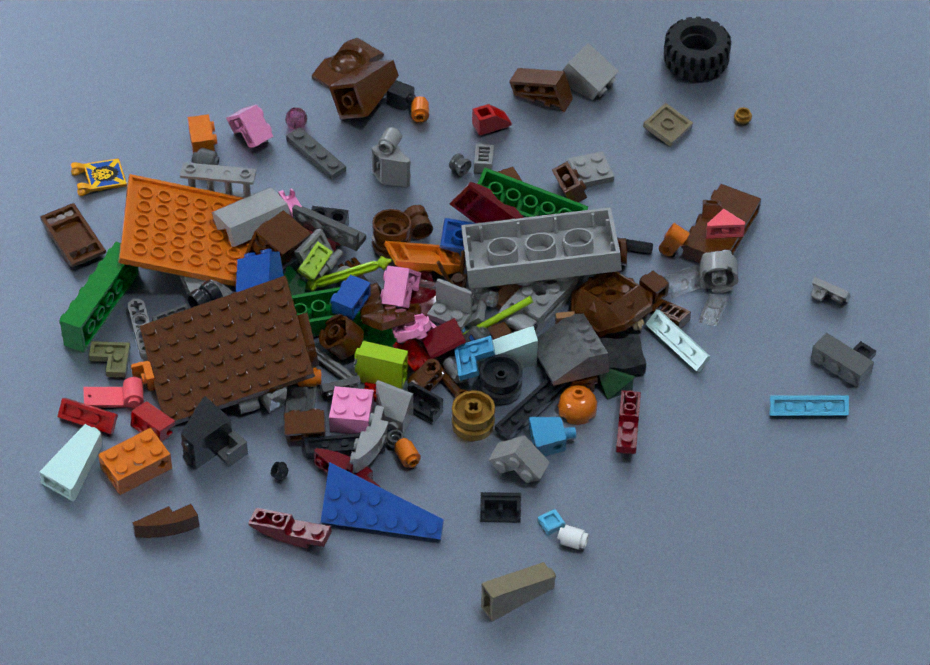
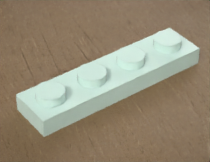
(678, 340)

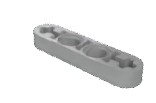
(136, 327)

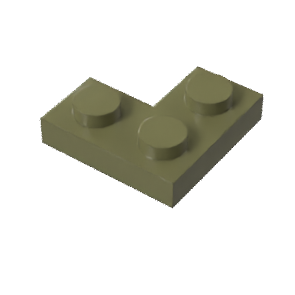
(114, 353)

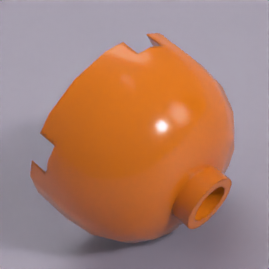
(577, 405)

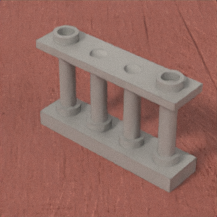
(218, 173)

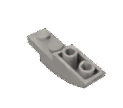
(369, 442)

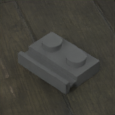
(300, 398)

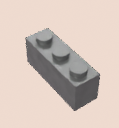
(842, 360)

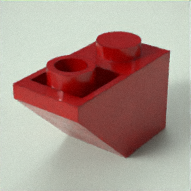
(489, 119)

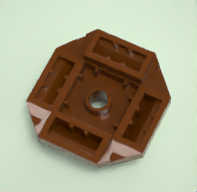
(611, 302)

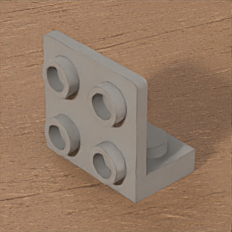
(451, 303)

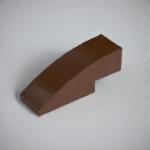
(166, 522)

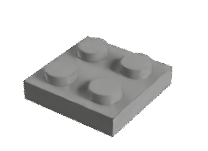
(592, 168)

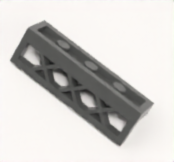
(332, 229)

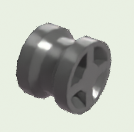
(460, 164)

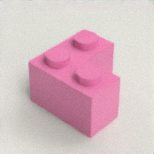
(251, 125)
(399, 286)

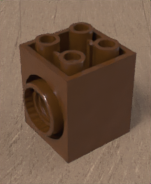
(281, 235)

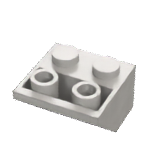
(391, 168)

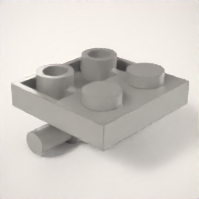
(305, 248)

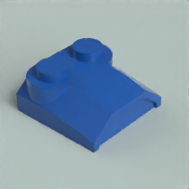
(452, 235)

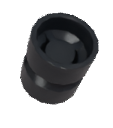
(207, 292)

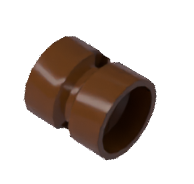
(420, 223)

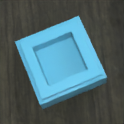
(551, 522)

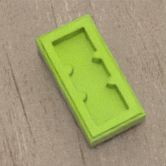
(314, 261)

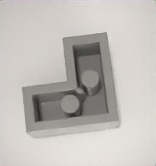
(520, 456)

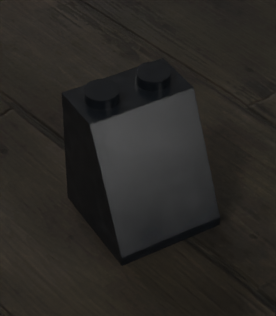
(205, 433)

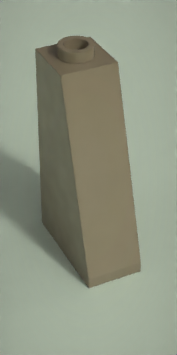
(515, 589)

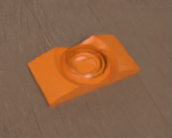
(423, 257)

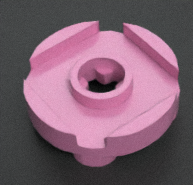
(415, 329)

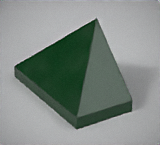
(615, 381)

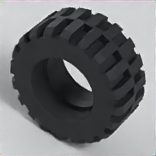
(692, 63)

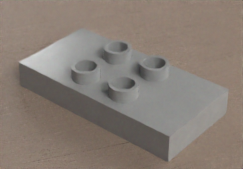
(541, 248)

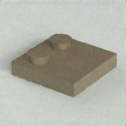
(667, 124)

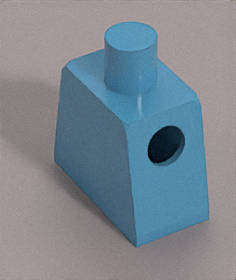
(549, 434)

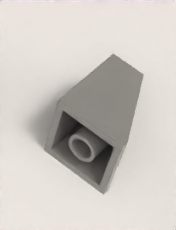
(589, 72)

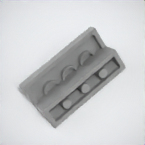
(248, 214)

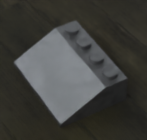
(572, 351)

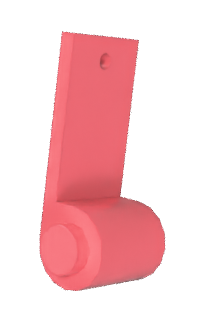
(116, 397)

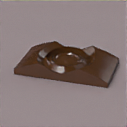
(347, 59)
(72, 235)

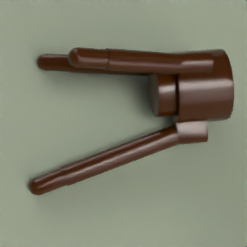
(458, 279)

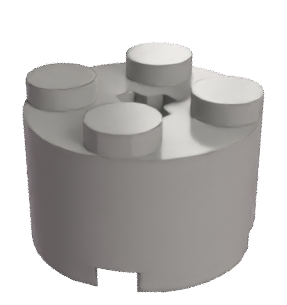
(718, 271)

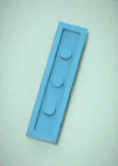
(808, 405)

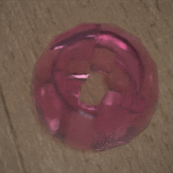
(296, 118)

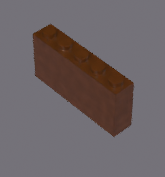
(734, 201)

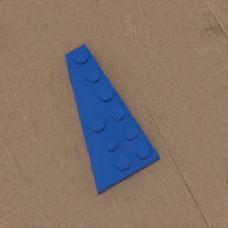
(363, 505)

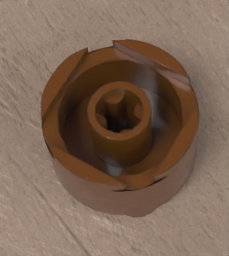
(341, 336)

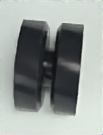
(501, 378)

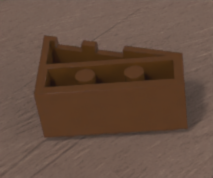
(542, 85)

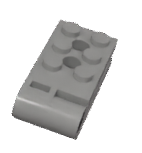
(548, 299)

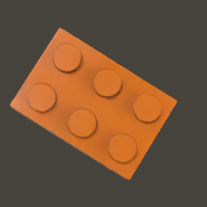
(135, 461)

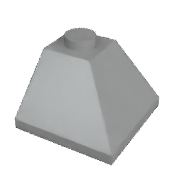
(397, 406)

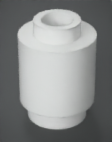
(573, 537)

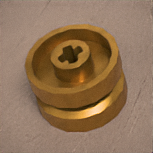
(473, 415)

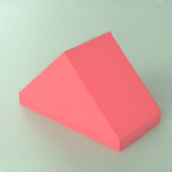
(725, 226)

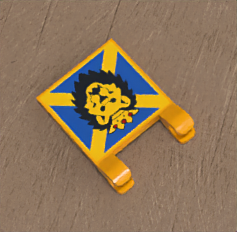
(100, 175)

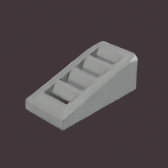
(481, 159)

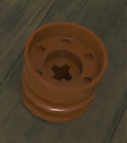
(389, 226)

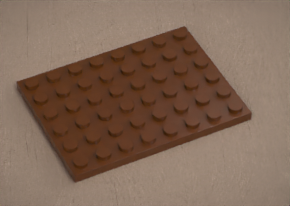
(227, 350)

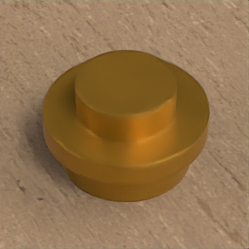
(743, 115)

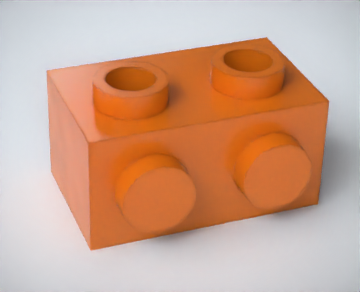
(201, 132)

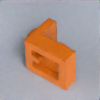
(144, 371)

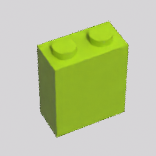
(381, 364)

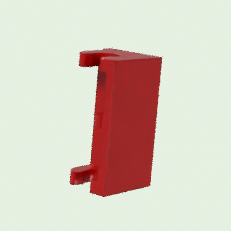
(416, 354)
(149, 416)

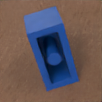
(351, 297)

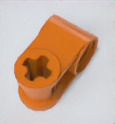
(673, 240)

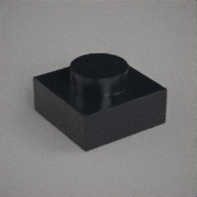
(865, 350)

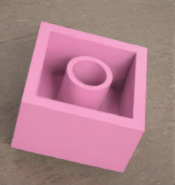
(350, 410)

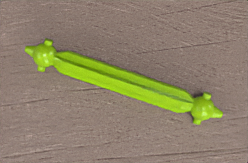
(344, 274)

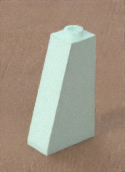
(519, 345)
(71, 465)

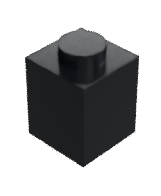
(400, 95)

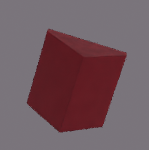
(443, 338)

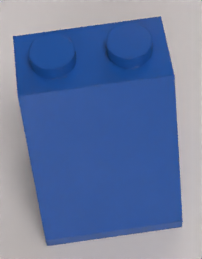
(258, 269)

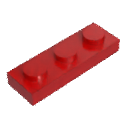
(89, 415)

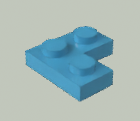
(469, 353)

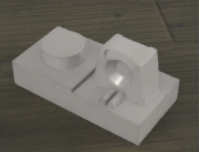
(823, 288)

